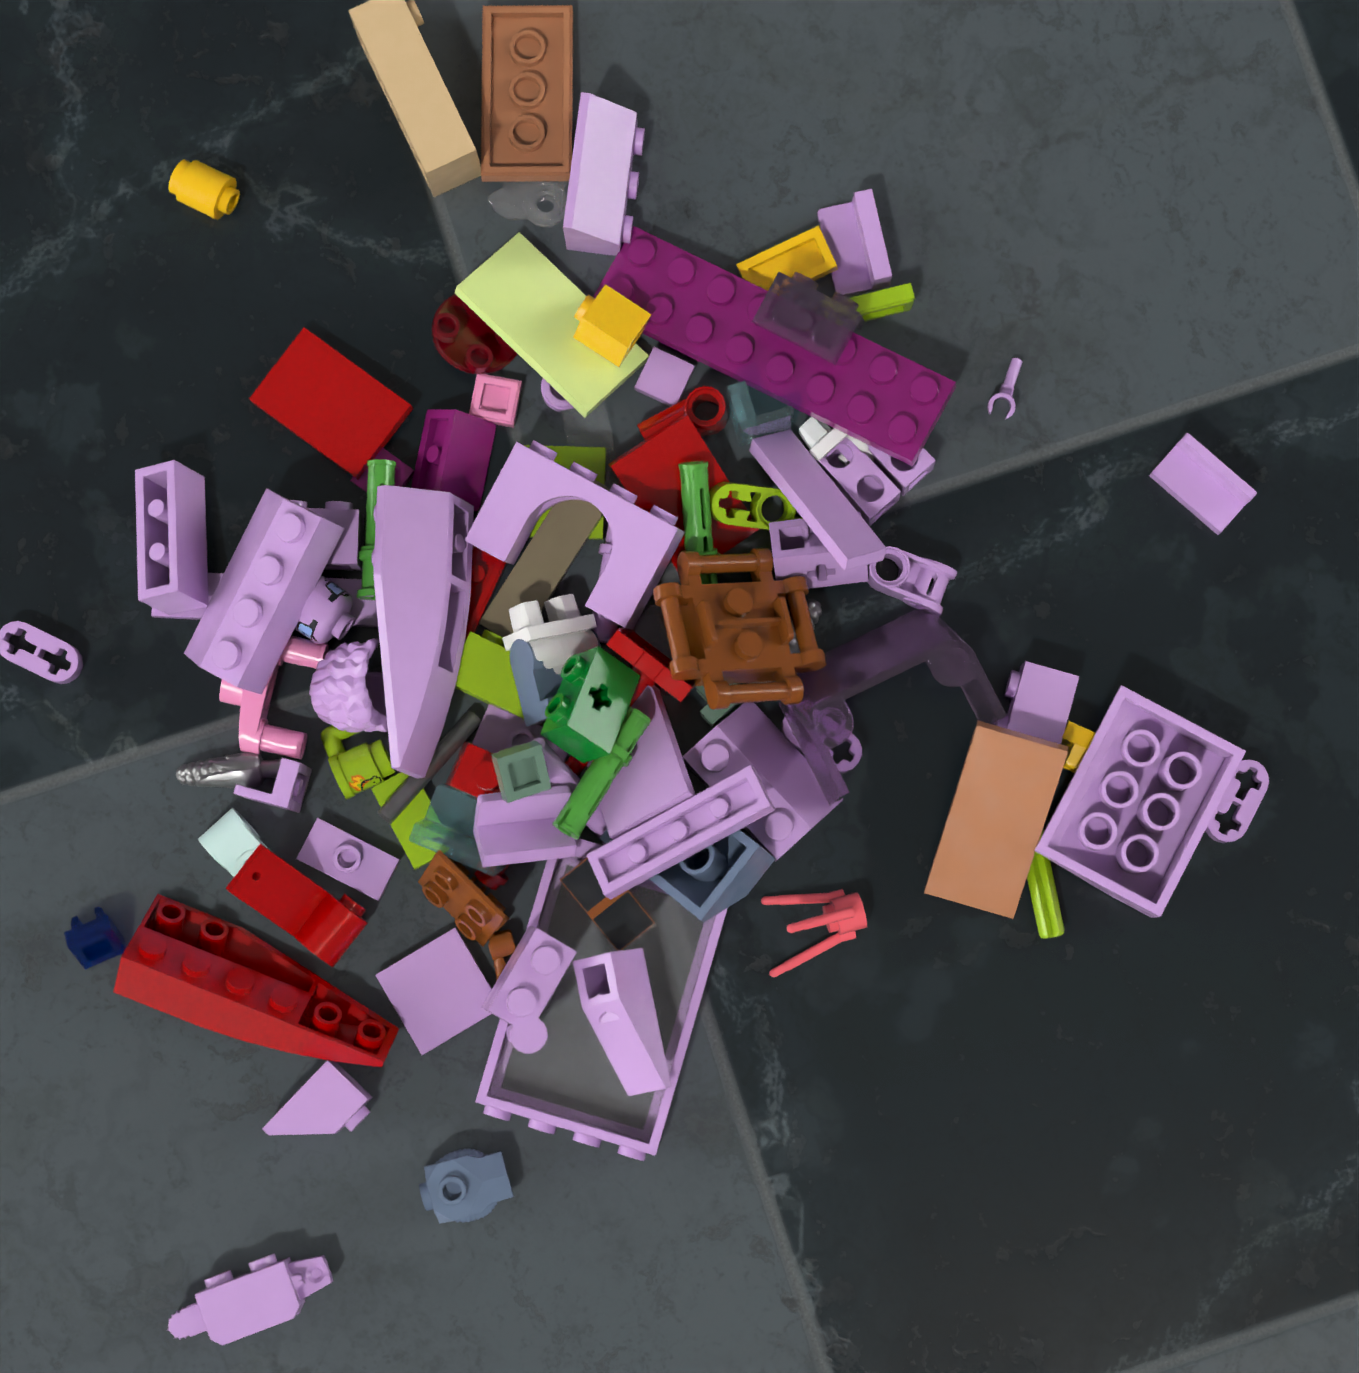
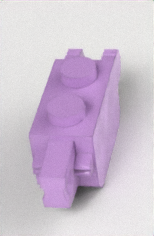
(253, 1301)

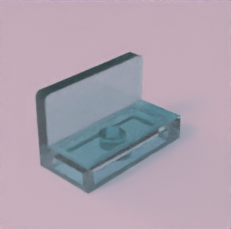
(746, 423)
(450, 828)

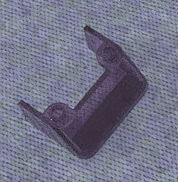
(920, 636)

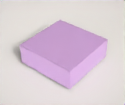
(664, 377)

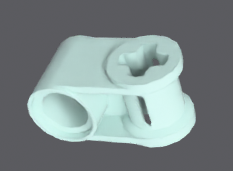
(231, 841)

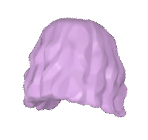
(346, 692)

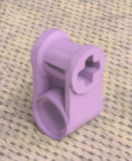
(913, 580)

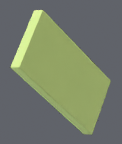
(534, 314)

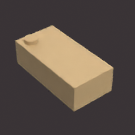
(416, 92)

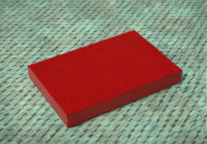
(331, 403)
(654, 476)

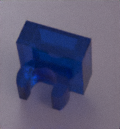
(94, 940)

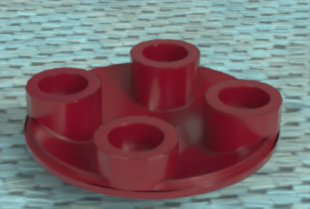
(467, 340)

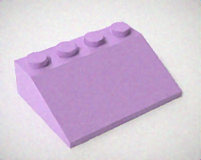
(1139, 802)

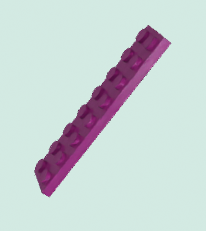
(710, 319)

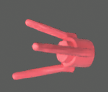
(842, 915)

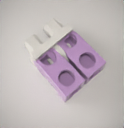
(856, 471)

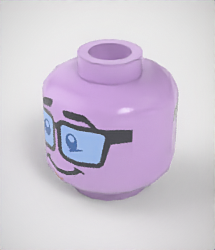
(326, 613)

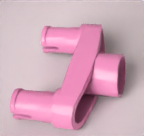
(254, 730)

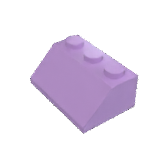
(602, 177)
(752, 739)

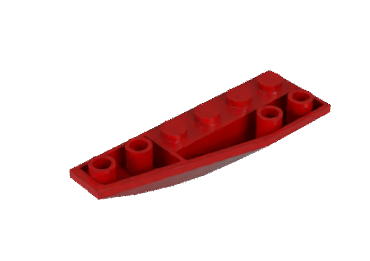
(244, 988)

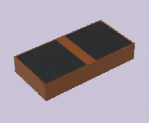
(617, 918)

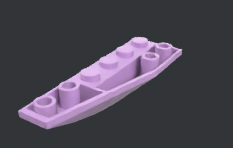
(421, 613)

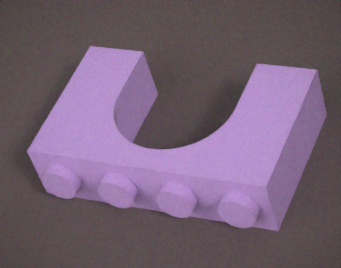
(640, 539)

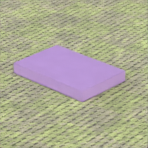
(653, 778)

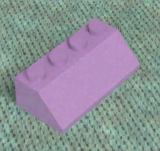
(263, 592)

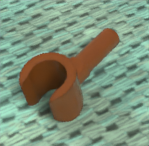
(500, 946)

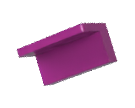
(454, 454)

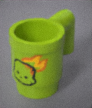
(357, 767)

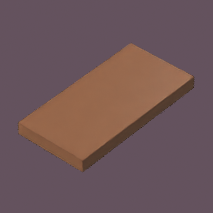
(527, 93)
(995, 819)

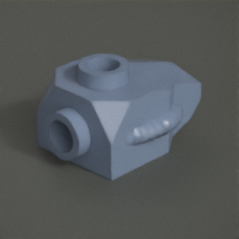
(465, 1185)

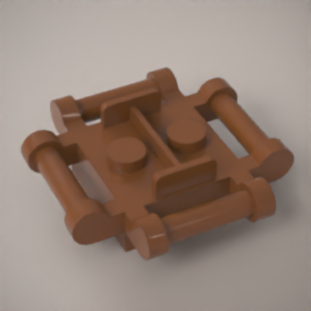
(738, 629)

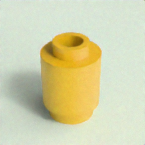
(204, 188)

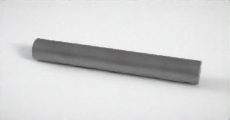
(443, 752)

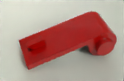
(299, 905)

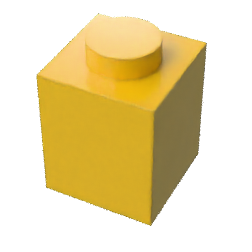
(610, 324)

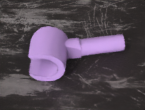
(1007, 388)

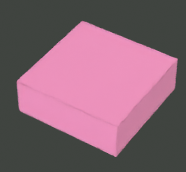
(496, 399)

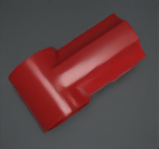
(688, 407)

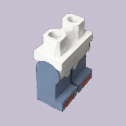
(542, 648)

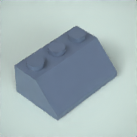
(714, 875)

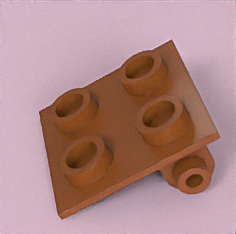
(448, 886)

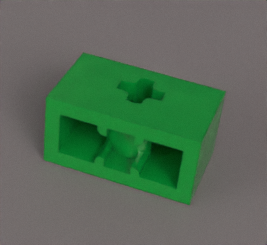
(589, 704)

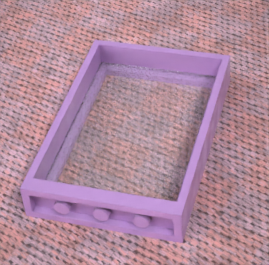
(571, 1077)

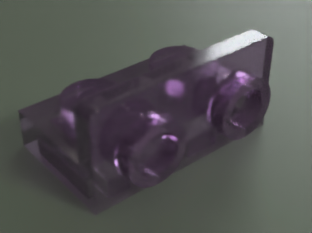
(809, 317)

